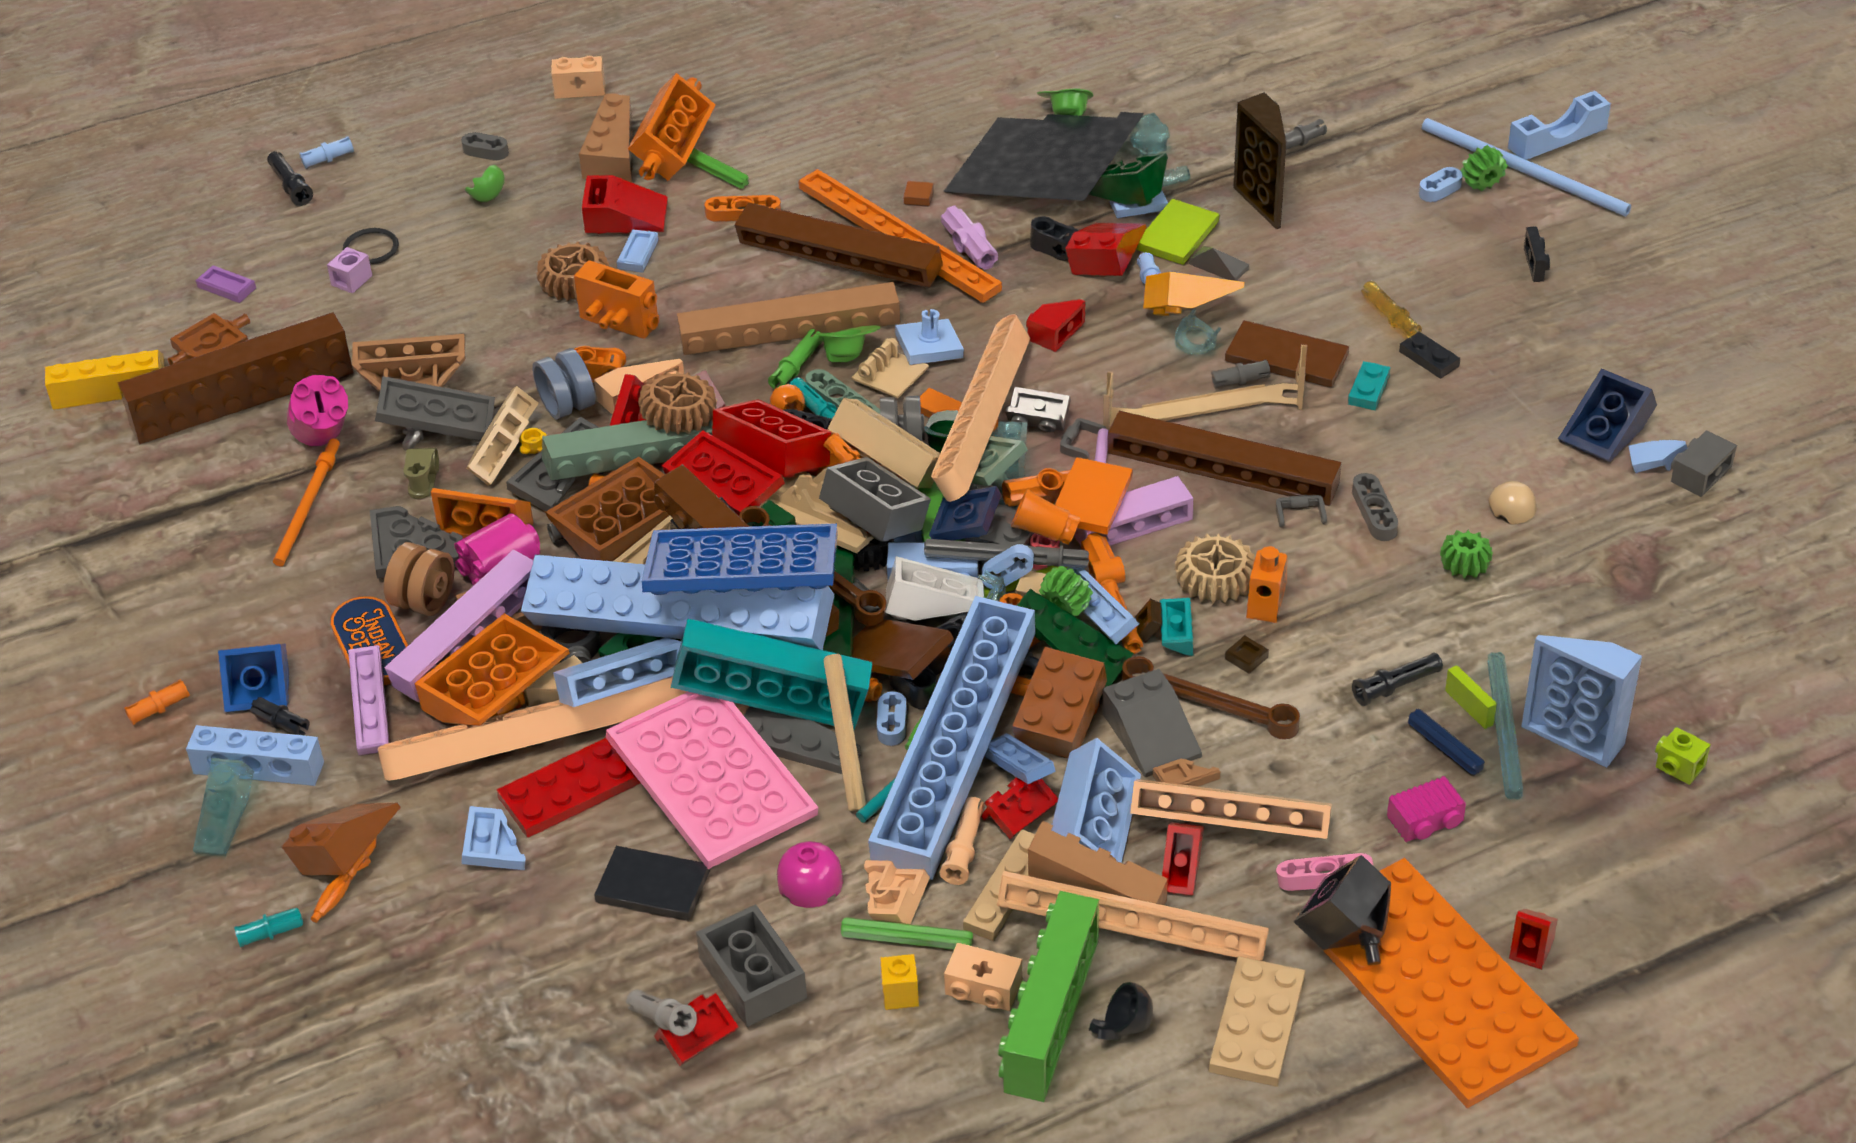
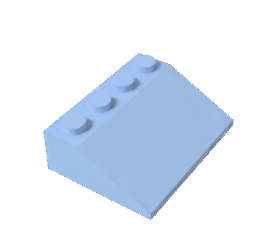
(1581, 695)

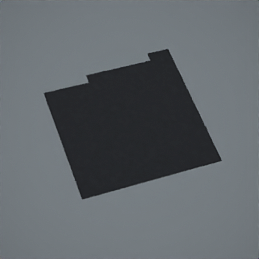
(1044, 157)

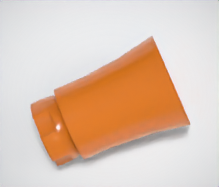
(1044, 518)

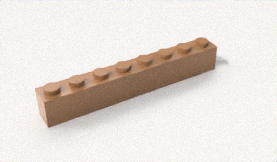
(787, 318)

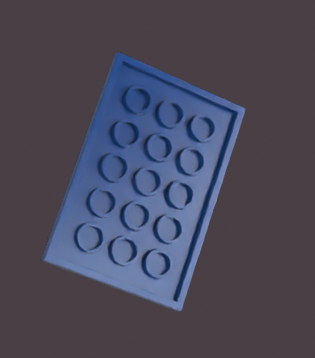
(741, 558)

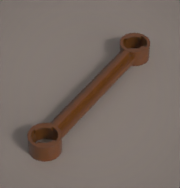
(841, 586)
(1224, 701)

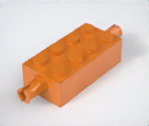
(671, 127)

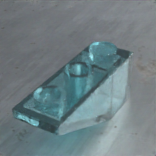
(222, 805)

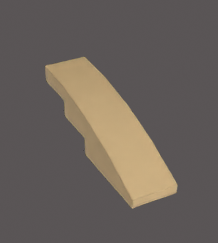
(502, 435)

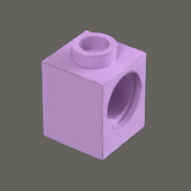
(349, 270)

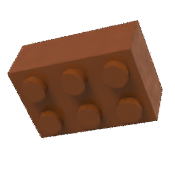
(1059, 702)

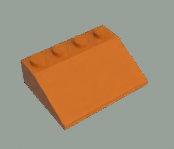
(487, 672)

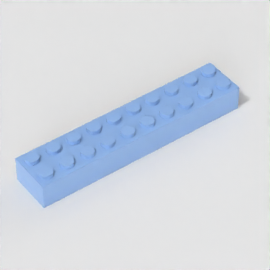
(611, 599)
(953, 736)

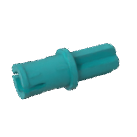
(268, 926)

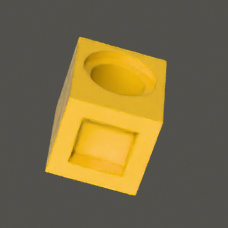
(899, 982)

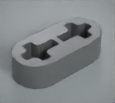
(485, 146)

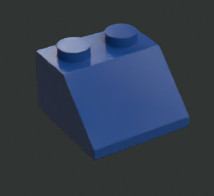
(254, 674)

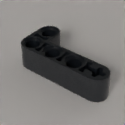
(922, 687)

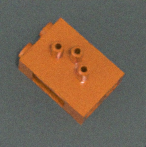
(616, 299)

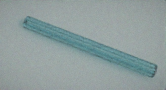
(1505, 726)

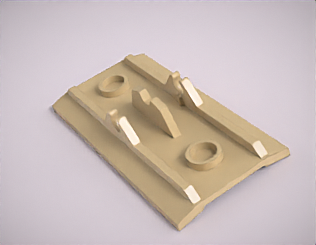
(802, 500)

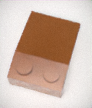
(337, 839)

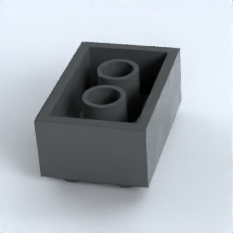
(874, 499)
(751, 965)

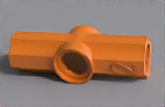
(1045, 484)

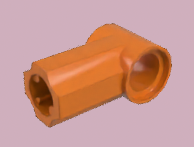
(1102, 562)

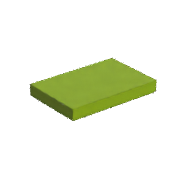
(1178, 231)

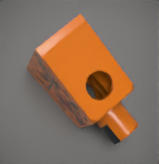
(1271, 571)

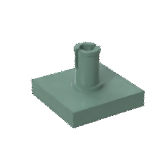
(996, 459)

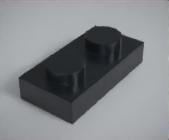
(1535, 254)
(1429, 354)

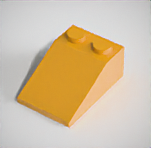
(1174, 291)

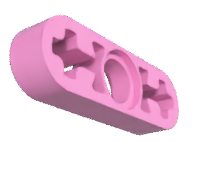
(1305, 872)

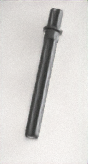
(986, 551)

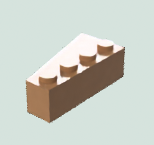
(608, 140)

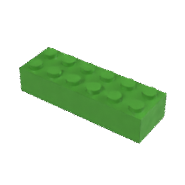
(1049, 996)

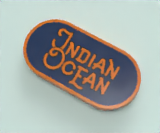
(368, 623)

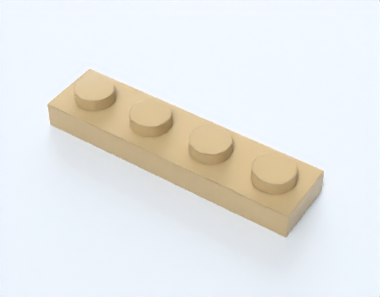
(985, 916)

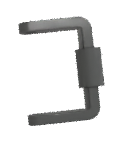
(1071, 433)
(1297, 502)

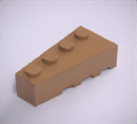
(1071, 863)

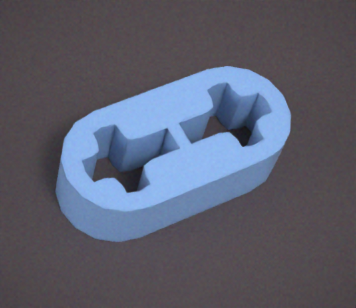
(1440, 184)
(1005, 564)
(887, 718)

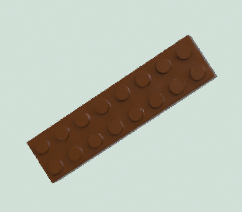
(234, 377)

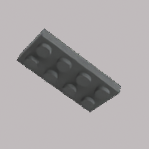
(434, 408)

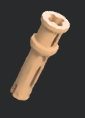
(961, 850)

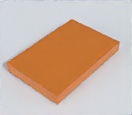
(1094, 493)

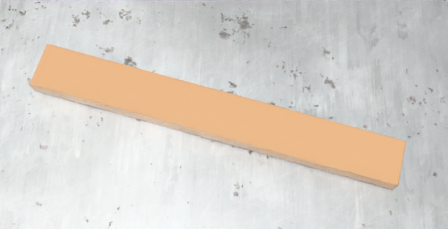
(1141, 918)

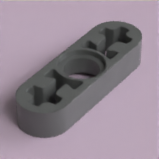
(1372, 517)

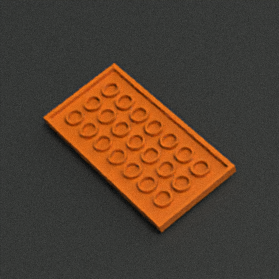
(1453, 994)

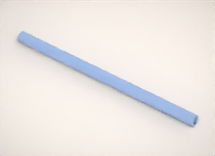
(1531, 169)

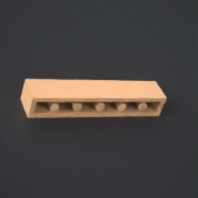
(1231, 808)

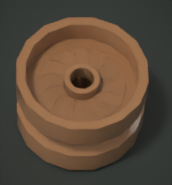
(419, 579)

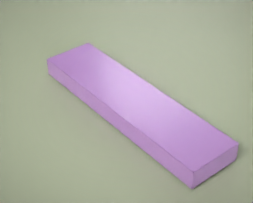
(368, 699)

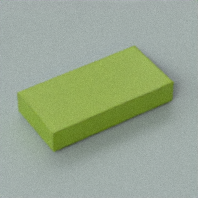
(1470, 696)

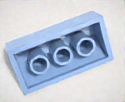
(1096, 798)

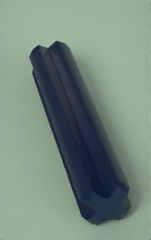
(1446, 741)

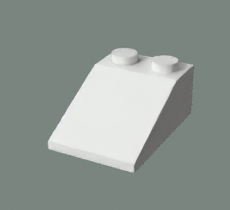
(926, 591)

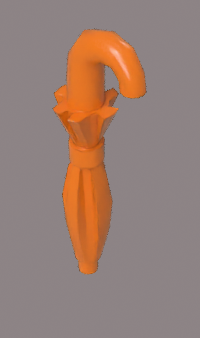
(337, 888)

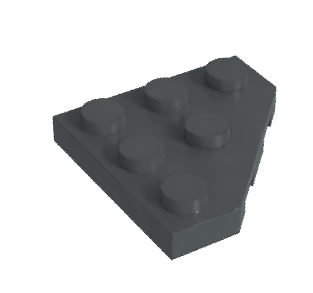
(395, 526)

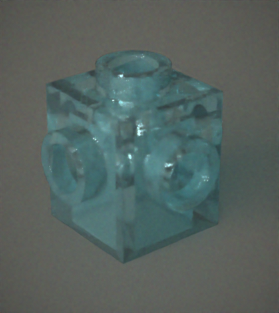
(1150, 135)

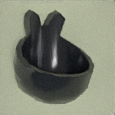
(1126, 1014)

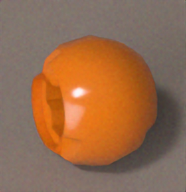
(788, 397)

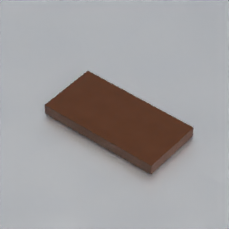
(1283, 350)
(900, 647)

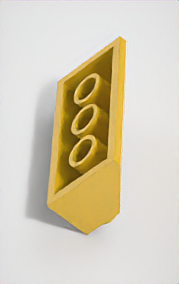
(96, 379)

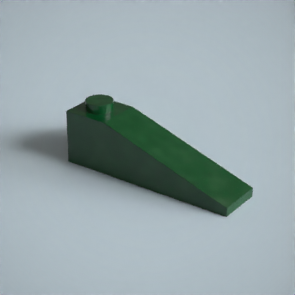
(1132, 182)

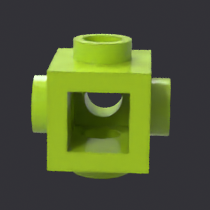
(1682, 755)

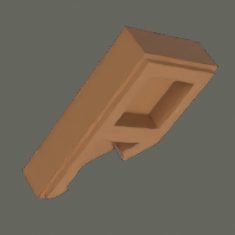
(1185, 773)

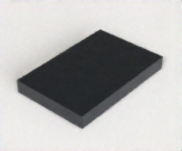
(652, 883)

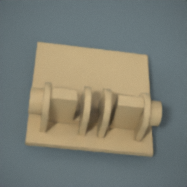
(889, 370)

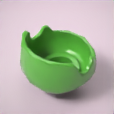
(488, 186)

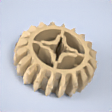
(1198, 562)

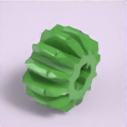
(1484, 168)
(1466, 553)
(1066, 590)

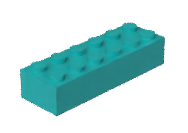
(764, 672)

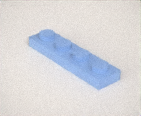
(1106, 610)

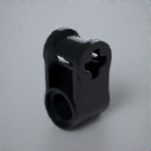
(1050, 237)

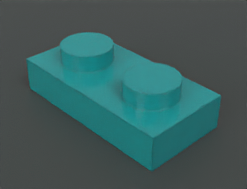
(1369, 385)

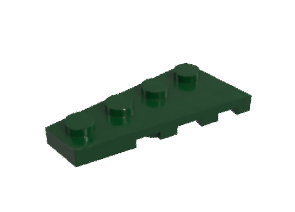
(1074, 636)

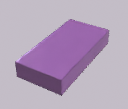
(226, 284)

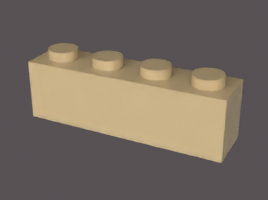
(885, 443)

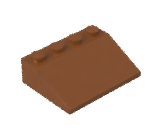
(611, 512)

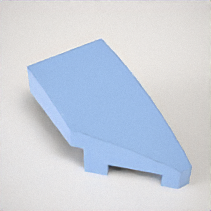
(1655, 454)

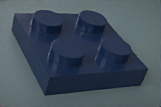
(966, 516)

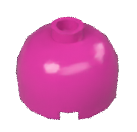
(809, 874)

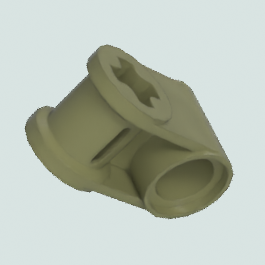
(421, 470)

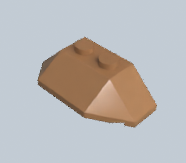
(416, 359)

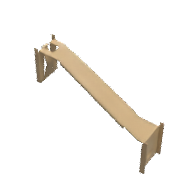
(1212, 402)

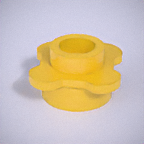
(531, 441)

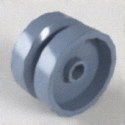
(563, 383)

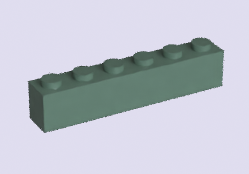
(610, 448)

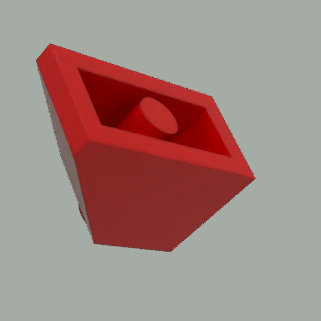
(1055, 323)
(1182, 857)
(1532, 937)

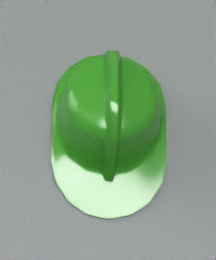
(1068, 101)
(846, 344)

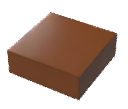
(918, 193)

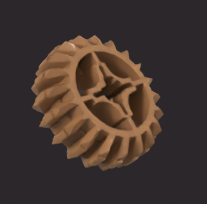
(560, 265)
(677, 402)

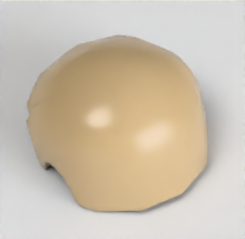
(1513, 501)

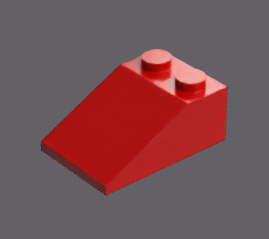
(1103, 248)

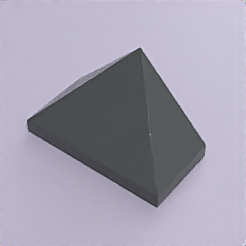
(1218, 263)

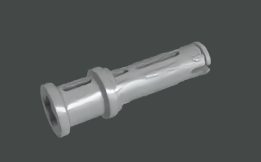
(666, 1013)

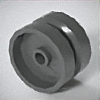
(911, 420)

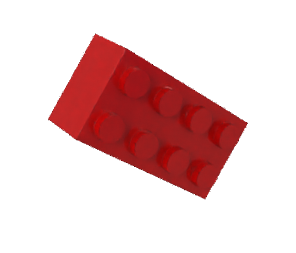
(772, 437)

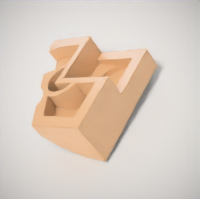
(894, 891)

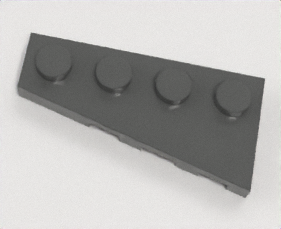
(533, 480)
(797, 739)

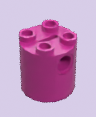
(317, 410)
(491, 544)

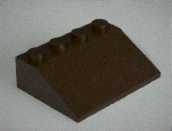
(1260, 156)

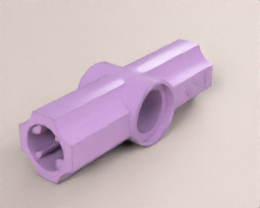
(969, 237)

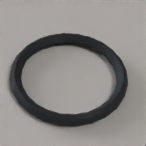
(375, 230)

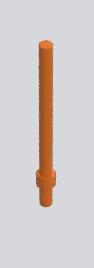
(324, 464)

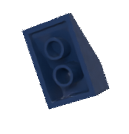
(1609, 416)

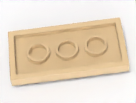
(1257, 1021)

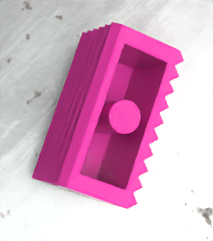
(1426, 809)

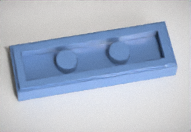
(1019, 759)

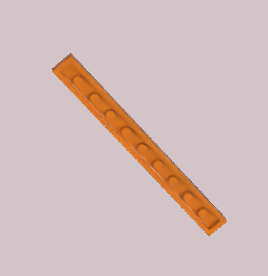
(874, 218)

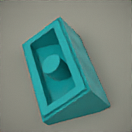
(1177, 625)

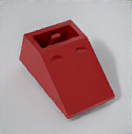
(621, 206)

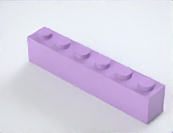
(492, 596)

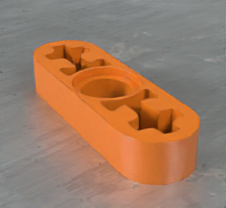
(725, 207)

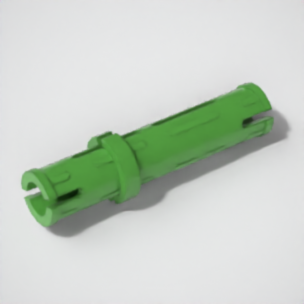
(790, 365)

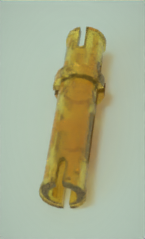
(1397, 316)

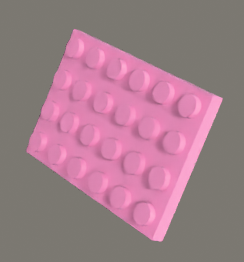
(711, 775)

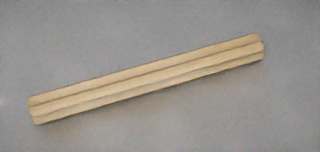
(844, 732)

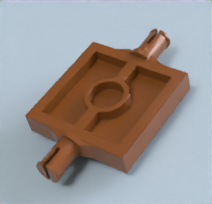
(208, 336)

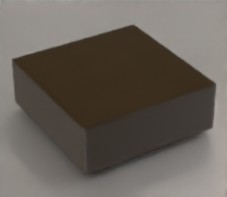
(1246, 654)

